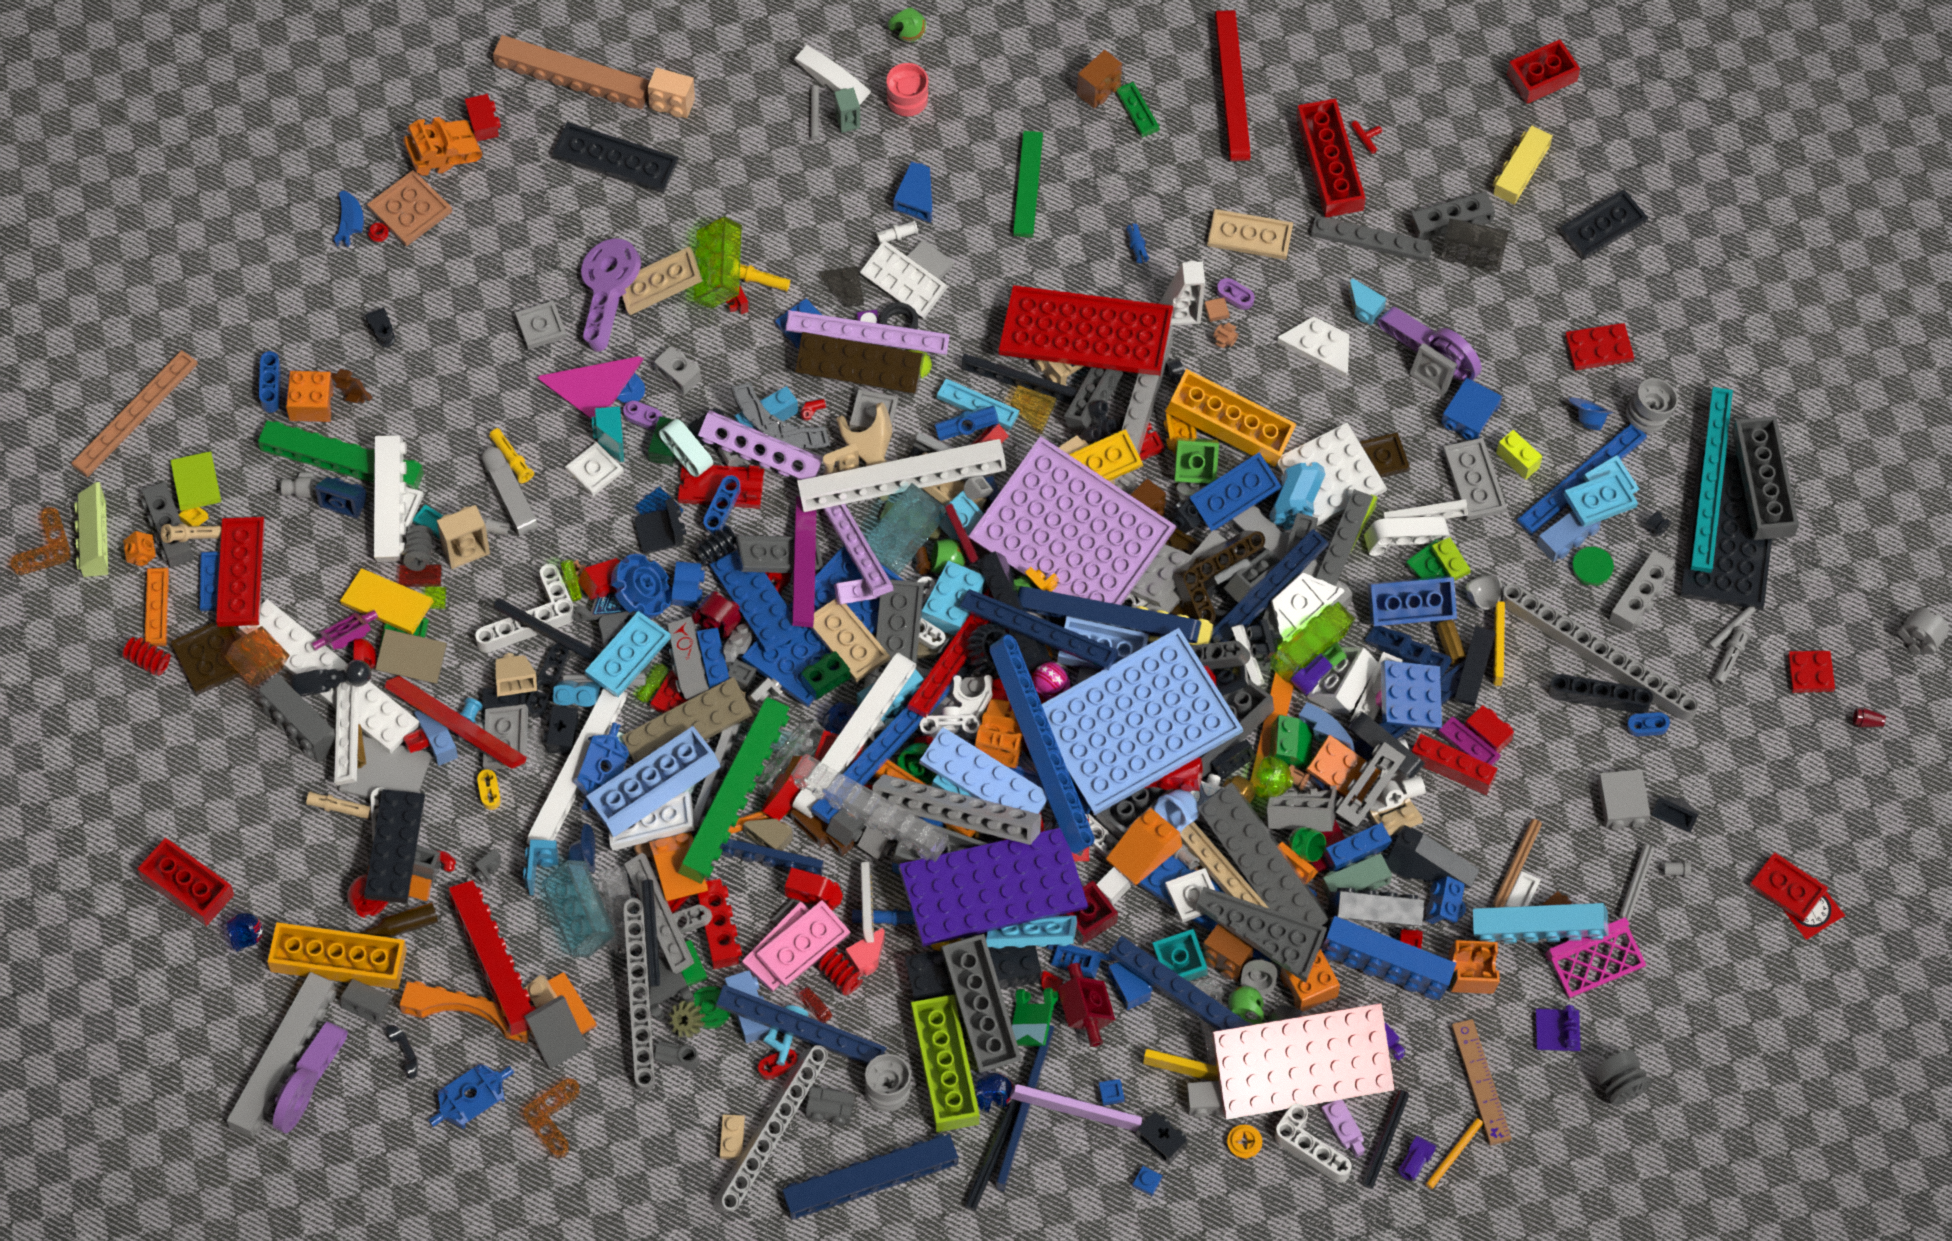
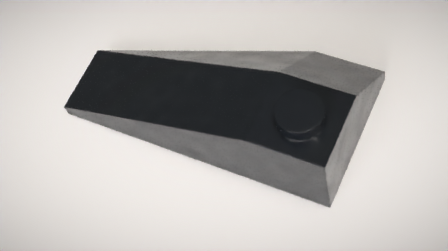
(1425, 859)

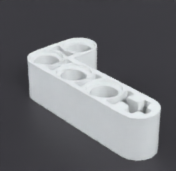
(1404, 532)
(1316, 1147)

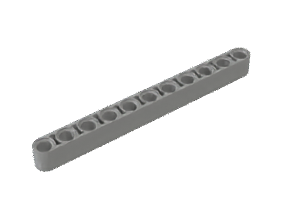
(1593, 643)

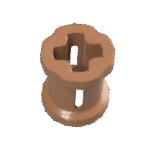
(1300, 778)

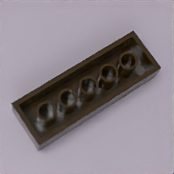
(860, 362)

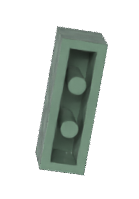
(1365, 875)

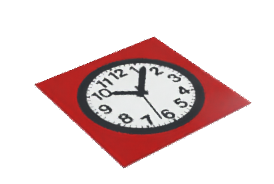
(1821, 917)

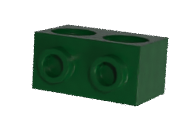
(829, 678)

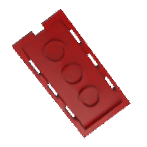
(704, 487)

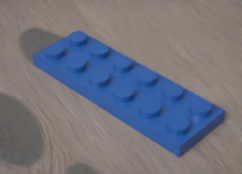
(757, 601)

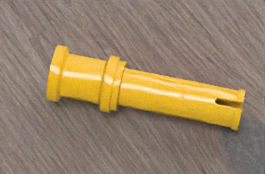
(750, 274)
(515, 461)

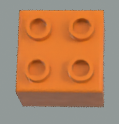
(309, 396)
(1474, 967)
(1318, 989)

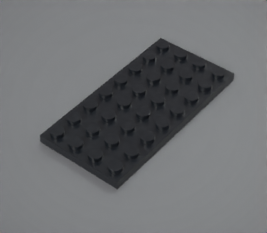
(1739, 560)

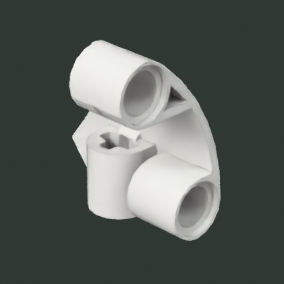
(1398, 789)

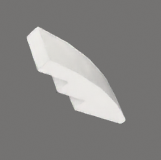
(830, 73)

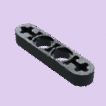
(550, 681)

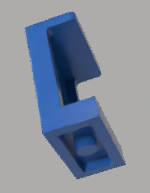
(1471, 409)

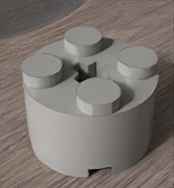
(1924, 631)

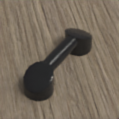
(396, 1034)

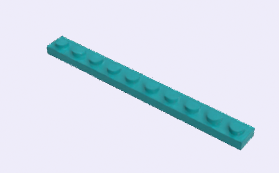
(1711, 479)

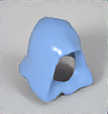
(1178, 808)

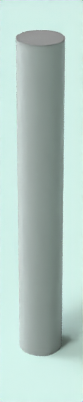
(814, 112)
(1729, 629)

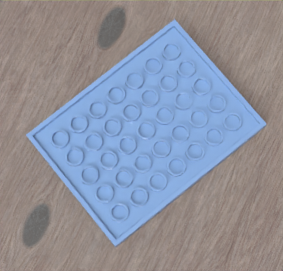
(1139, 721)

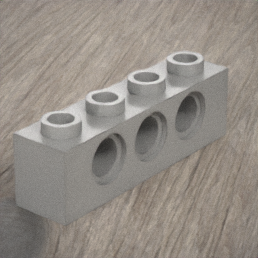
(1655, 565)

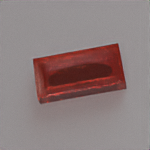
(428, 577)

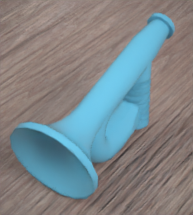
(783, 1048)

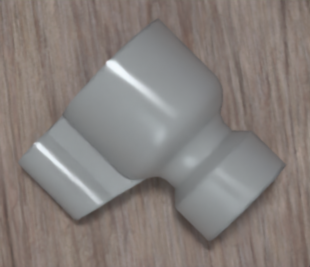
(301, 487)

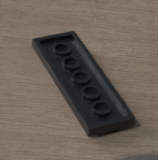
(615, 157)
(394, 846)

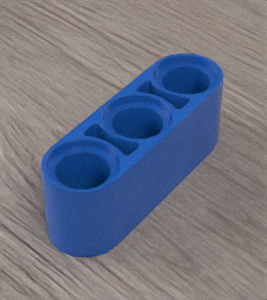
(270, 390)
(722, 495)

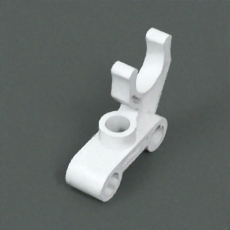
(960, 718)

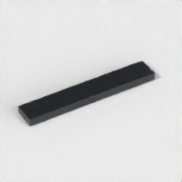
(1015, 378)

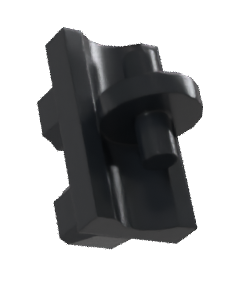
(1266, 638)

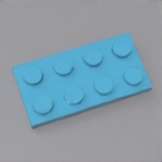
(628, 654)
(1040, 933)

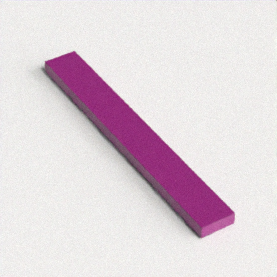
(804, 566)

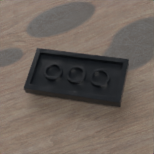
(1604, 224)

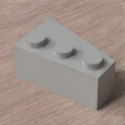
(1307, 810)

